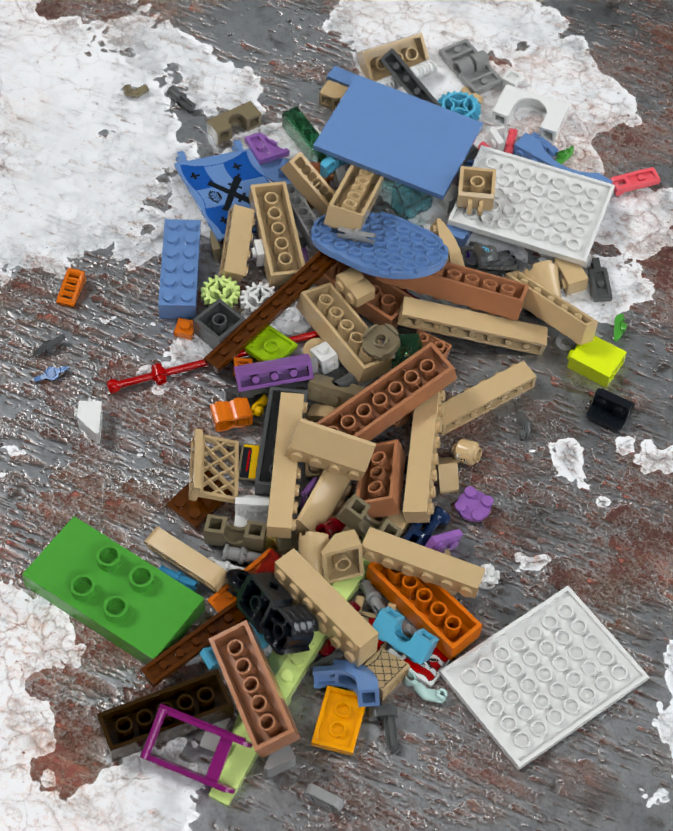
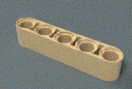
(186, 559)

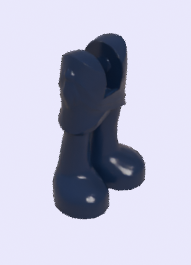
(420, 537)

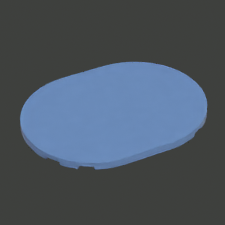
(399, 248)

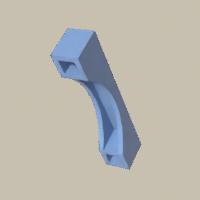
(532, 149)

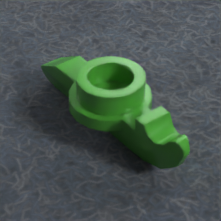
(564, 155)
(619, 326)

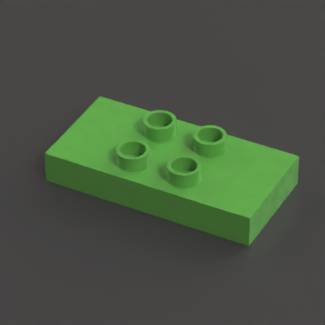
(113, 591)

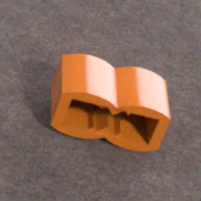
(231, 414)

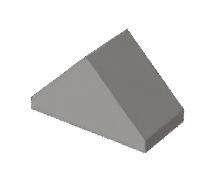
(279, 761)

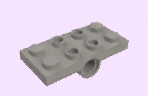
(471, 66)

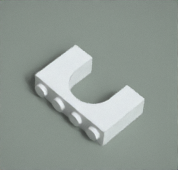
(516, 99)

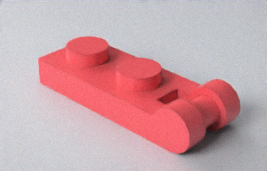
(635, 180)

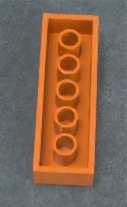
(427, 608)

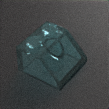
(409, 201)

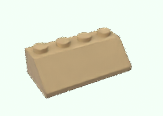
(410, 49)
(330, 449)
(323, 501)

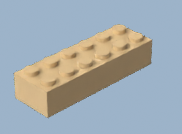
(354, 199)
(277, 231)
(341, 329)
(334, 614)

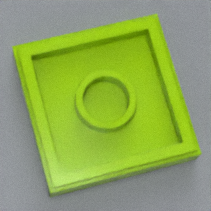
(271, 345)

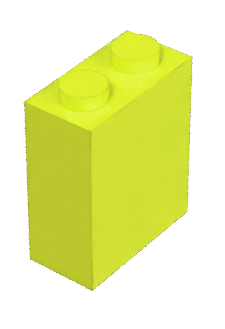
(596, 360)

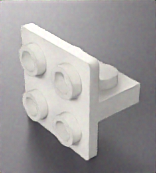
(250, 508)

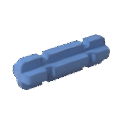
(552, 150)

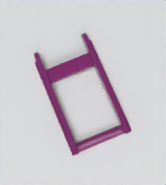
(218, 760)

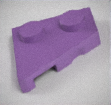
(445, 541)

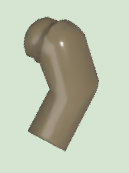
(128, 91)

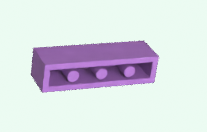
(273, 372)

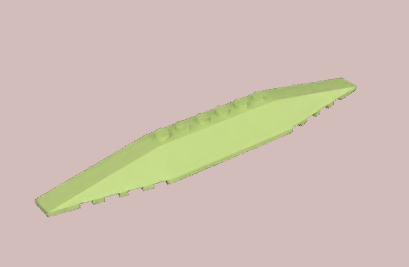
(289, 672)

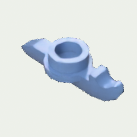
(51, 373)

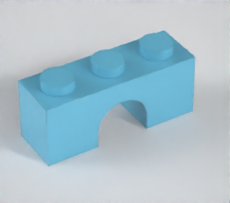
(389, 626)

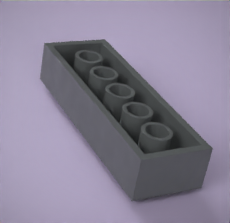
(268, 441)

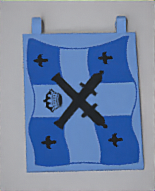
(220, 183)

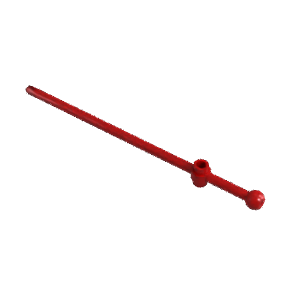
(159, 373)

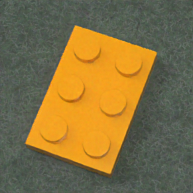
(338, 721)

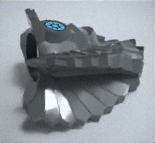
(489, 259)

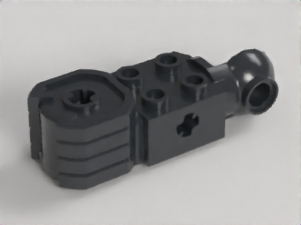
(270, 611)

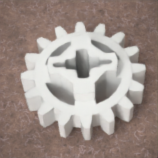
(250, 298)

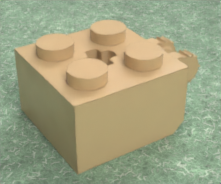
(476, 189)

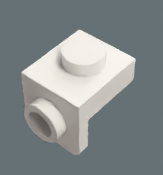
(496, 137)
(257, 252)
(326, 357)

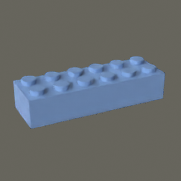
(180, 269)

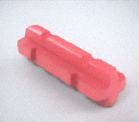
(511, 139)

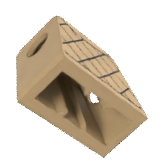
(388, 670)

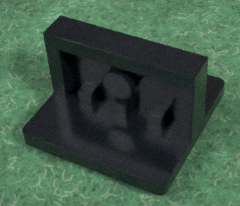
(609, 409)

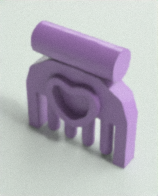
(307, 491)

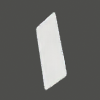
(210, 740)

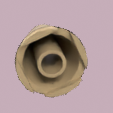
(546, 275)
(310, 548)

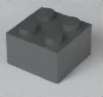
(216, 323)

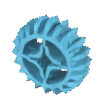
(461, 103)

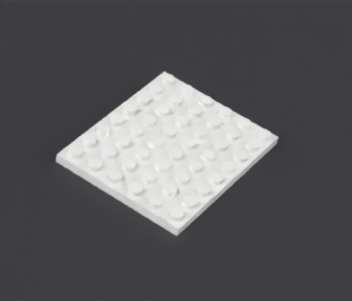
(538, 207)
(543, 677)

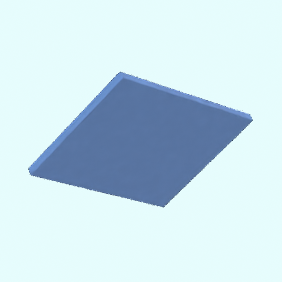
(398, 136)

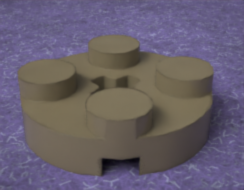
(385, 350)

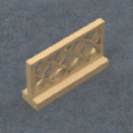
(198, 452)

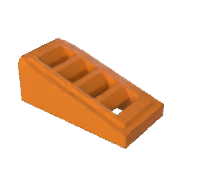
(75, 277)

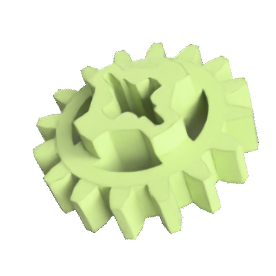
(220, 288)

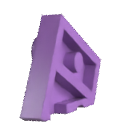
(265, 149)

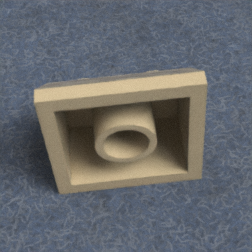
(342, 557)

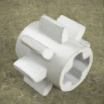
(490, 576)

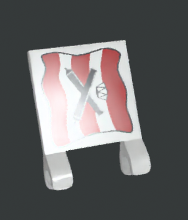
(428, 671)

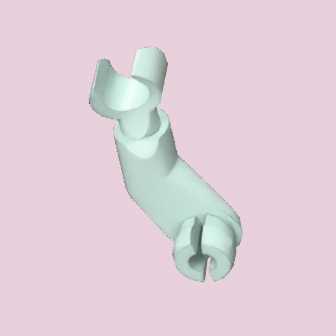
(426, 694)

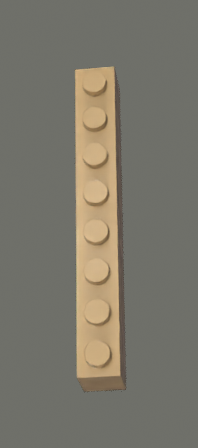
(472, 325)
(423, 459)
(285, 470)

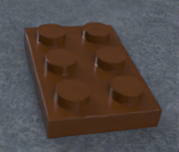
(195, 512)

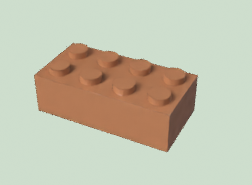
(384, 480)

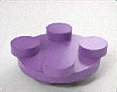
(473, 505)

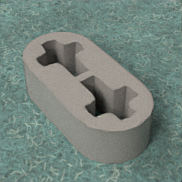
(323, 798)

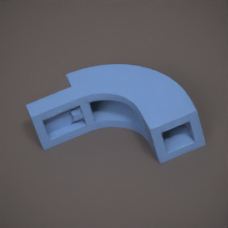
(348, 675)

